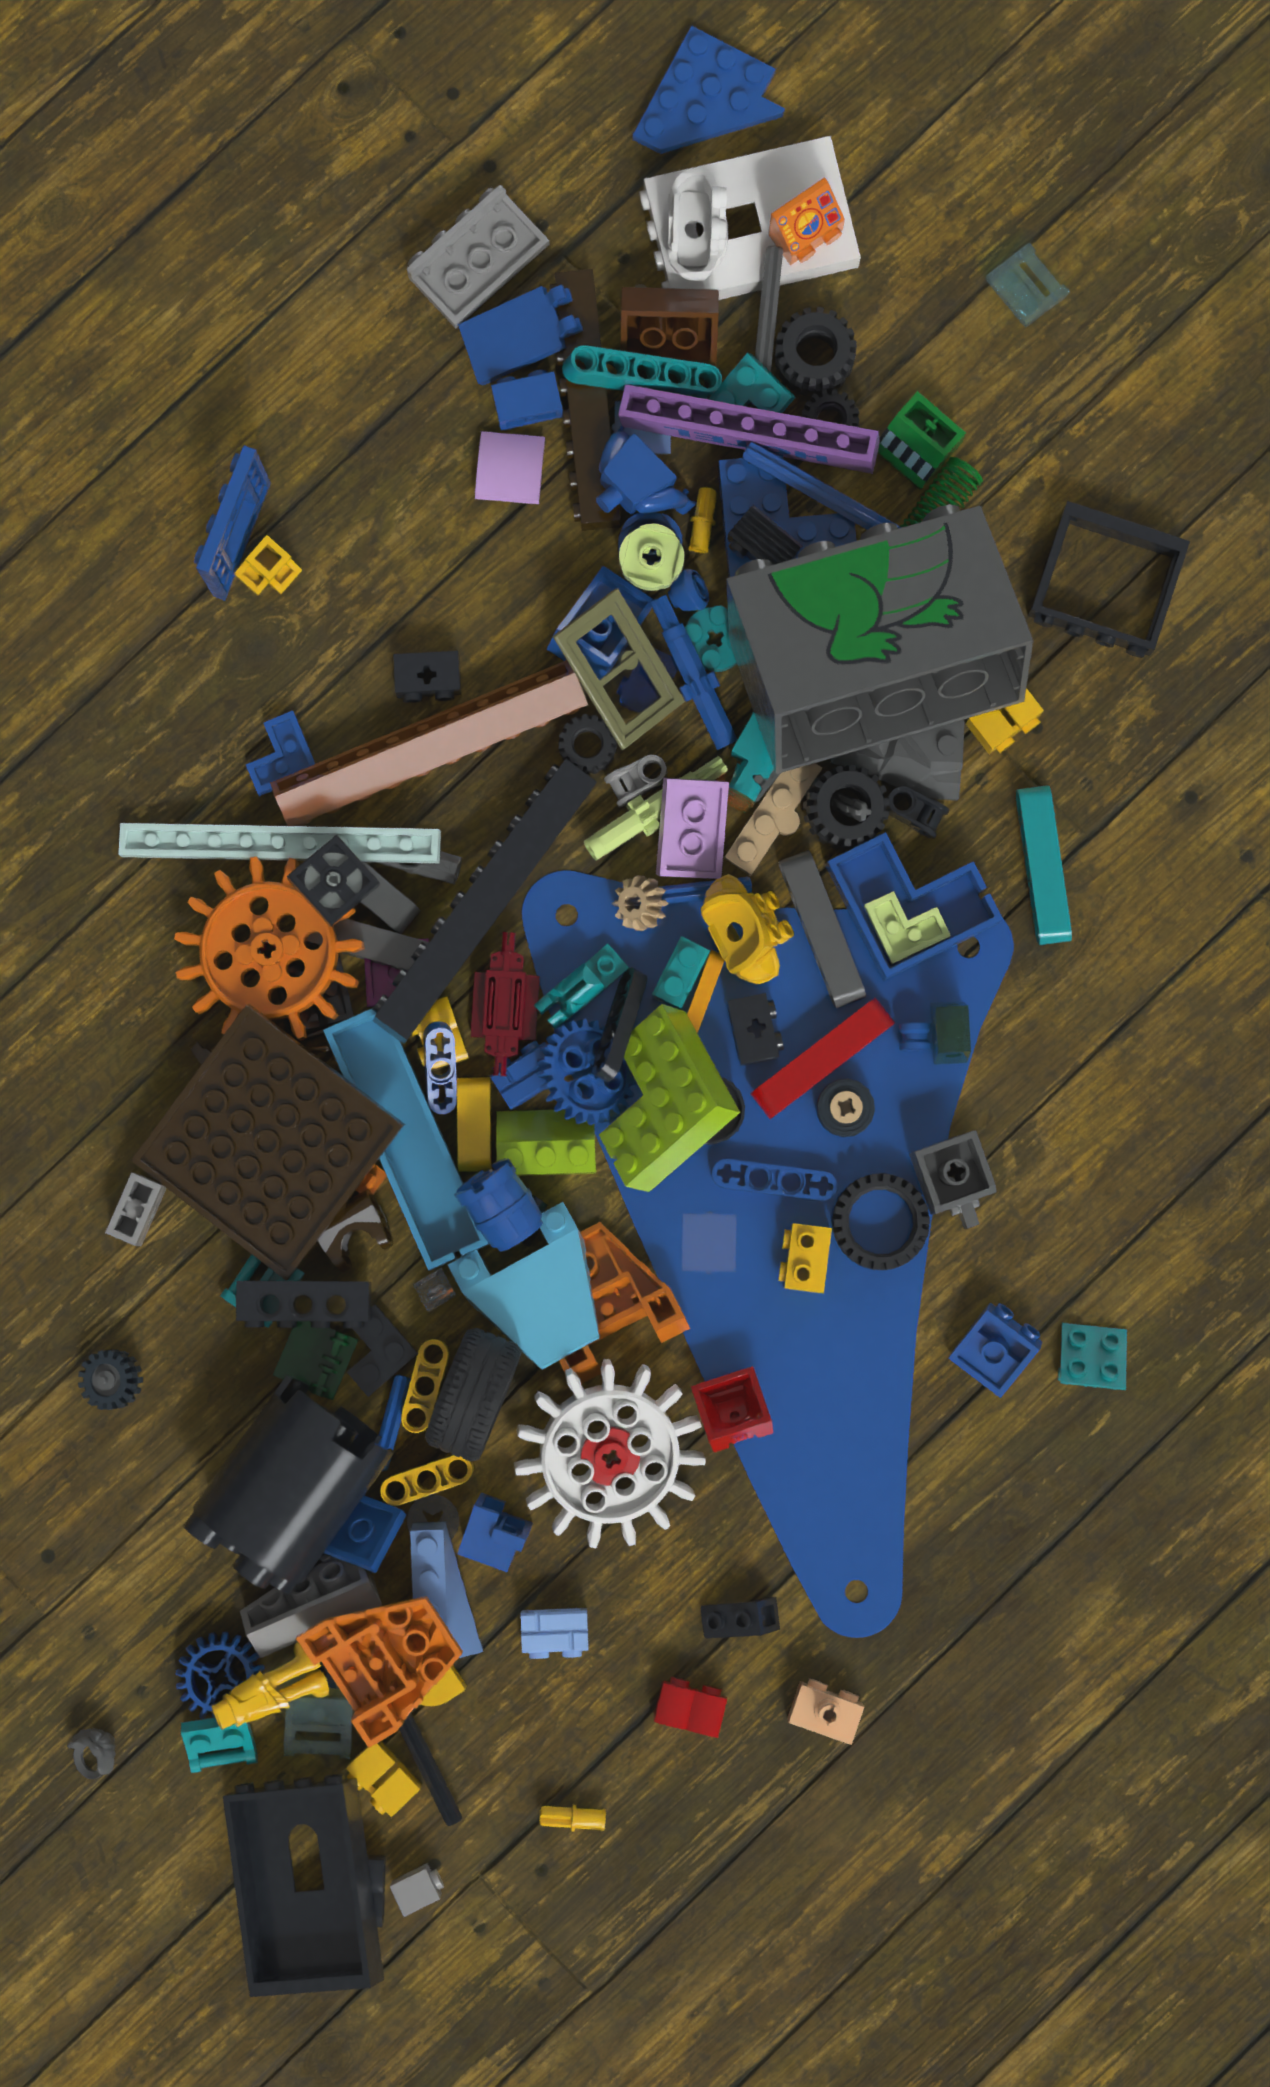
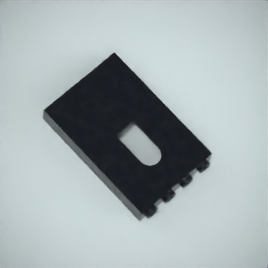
(311, 1936)

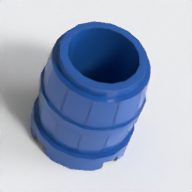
(500, 1205)

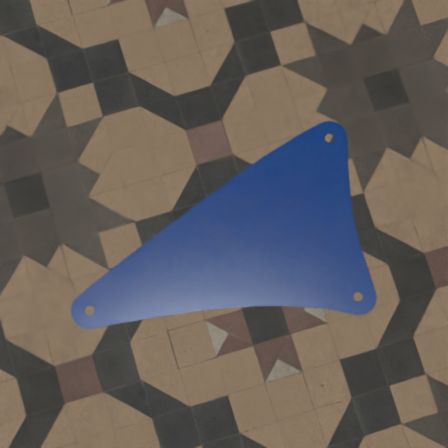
(828, 1361)

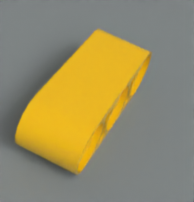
(474, 1124)
(432, 1370)
(415, 1491)

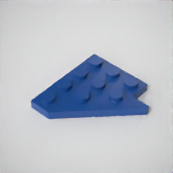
(706, 95)

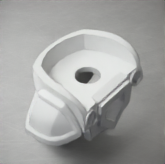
(698, 199)

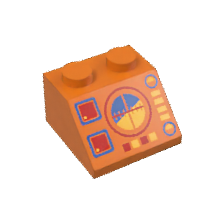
(807, 222)

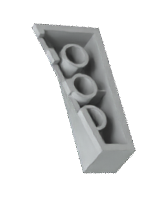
(327, 1592)

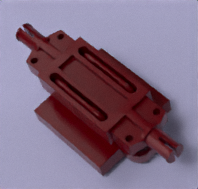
(504, 1005)

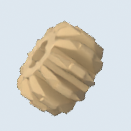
(636, 891)

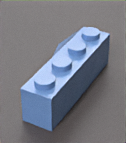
(439, 1578)

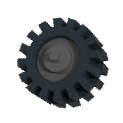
(110, 1379)

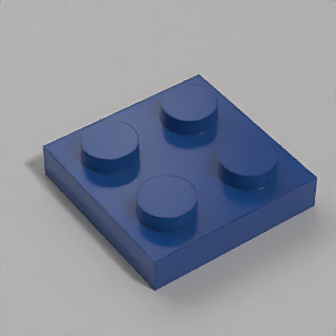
(367, 1534)

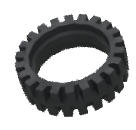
(920, 1221)

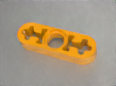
(705, 989)

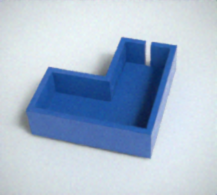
(747, 485)
(876, 870)

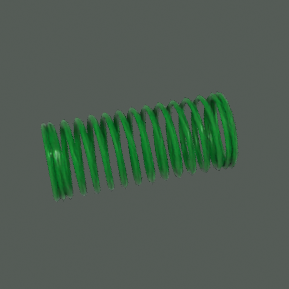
(951, 465)

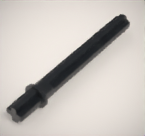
(430, 1771)

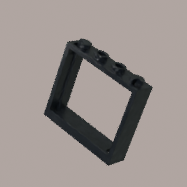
(1126, 532)

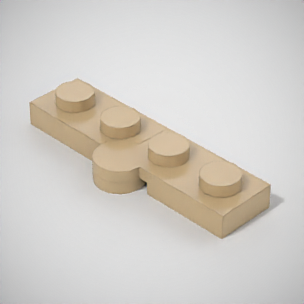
(772, 817)

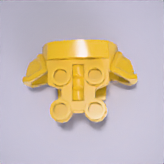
(754, 954)

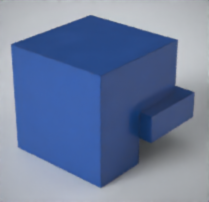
(492, 1534)

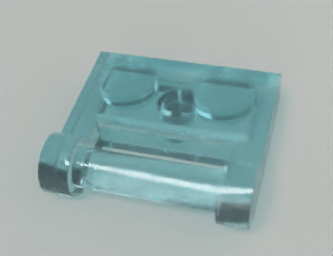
(1019, 290)
(319, 1715)

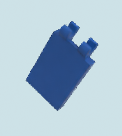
(518, 333)

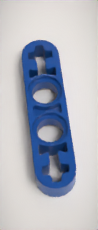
(774, 1183)

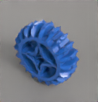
(207, 1670)

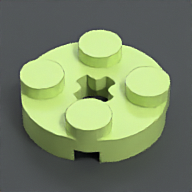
(640, 542)

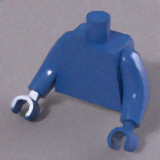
(637, 478)

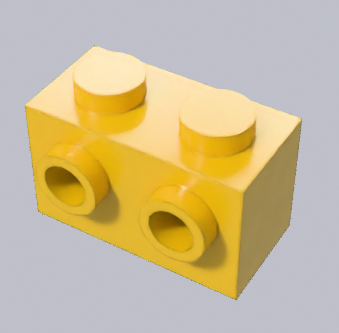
(806, 1258)

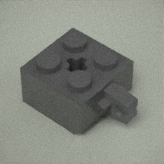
(971, 1182)

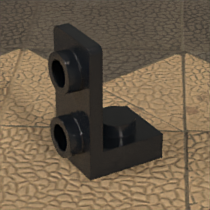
(741, 1618)

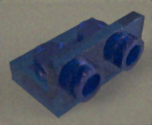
(638, 690)

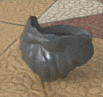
(101, 1746)

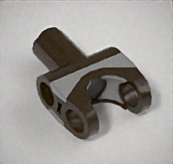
(358, 1213)

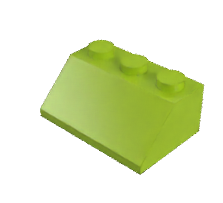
(545, 1143)

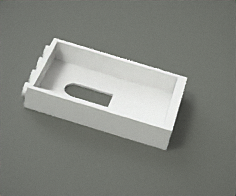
(769, 182)

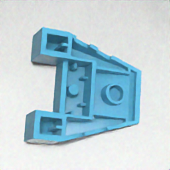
(541, 1299)

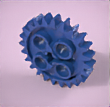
(597, 1100)

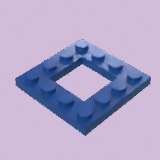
(222, 551)

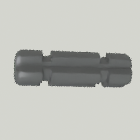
(849, 806)

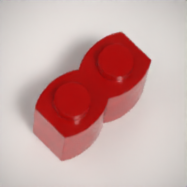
(690, 1707)

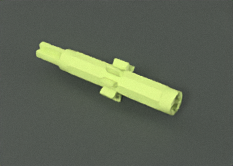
(643, 815)

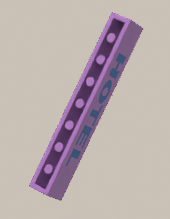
(740, 425)

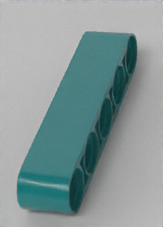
(627, 364)
(1043, 865)

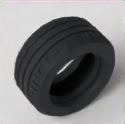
(473, 1394)

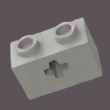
(136, 1209)

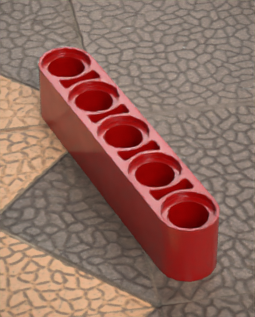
(822, 1058)

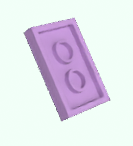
(692, 828)

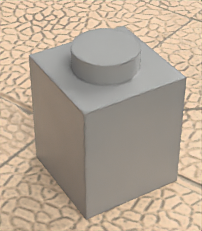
(417, 1889)

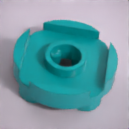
(698, 629)

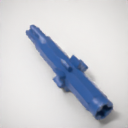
(698, 683)

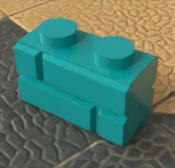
(680, 973)

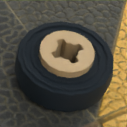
(839, 1117)

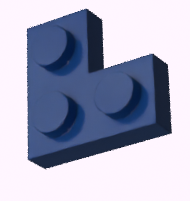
(289, 756)

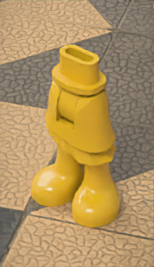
(258, 1695)

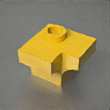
(266, 566)

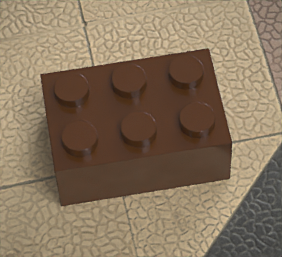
(670, 323)

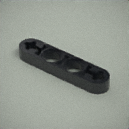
(619, 1024)

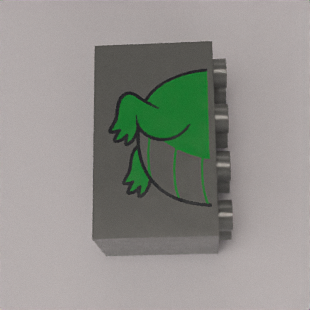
(878, 637)

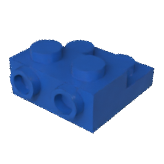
(996, 1348)

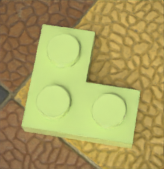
(903, 936)

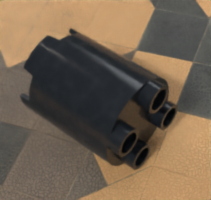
(288, 1487)

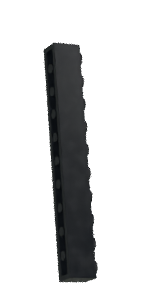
(484, 901)

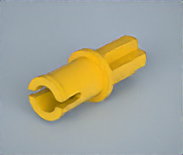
(703, 520)
(572, 1817)

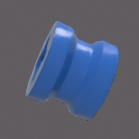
(915, 1037)

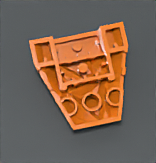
(383, 1660)

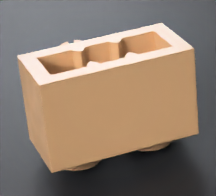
(826, 1711)

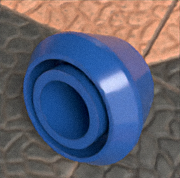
(689, 591)

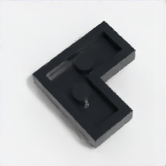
(387, 1355)

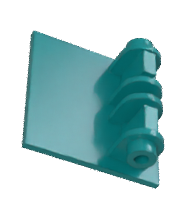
(1093, 1356)

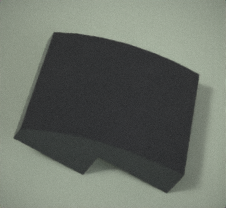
(335, 994)

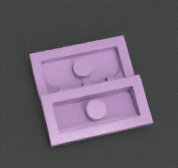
(509, 467)

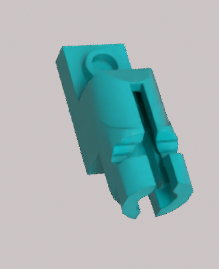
(583, 985)

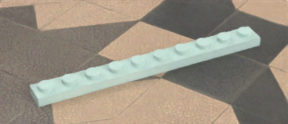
(276, 842)

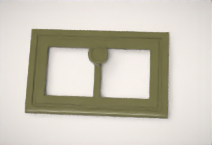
(670, 697)

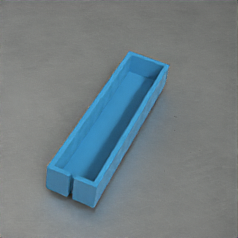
(418, 1157)

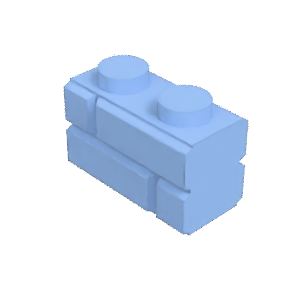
(554, 1632)

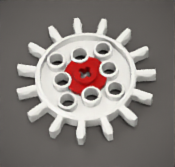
(589, 1448)

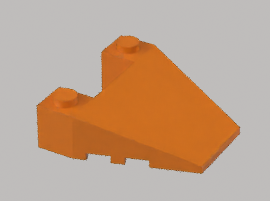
(622, 1294)

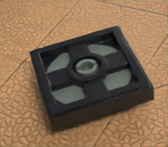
(333, 880)

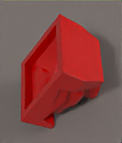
(732, 1408)

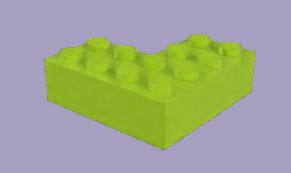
(680, 1101)

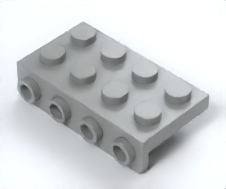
(476, 256)

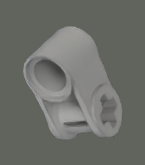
(635, 780)

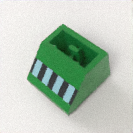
(919, 440)

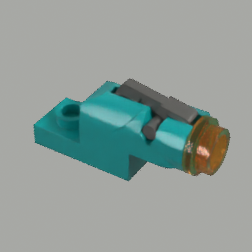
(754, 772)

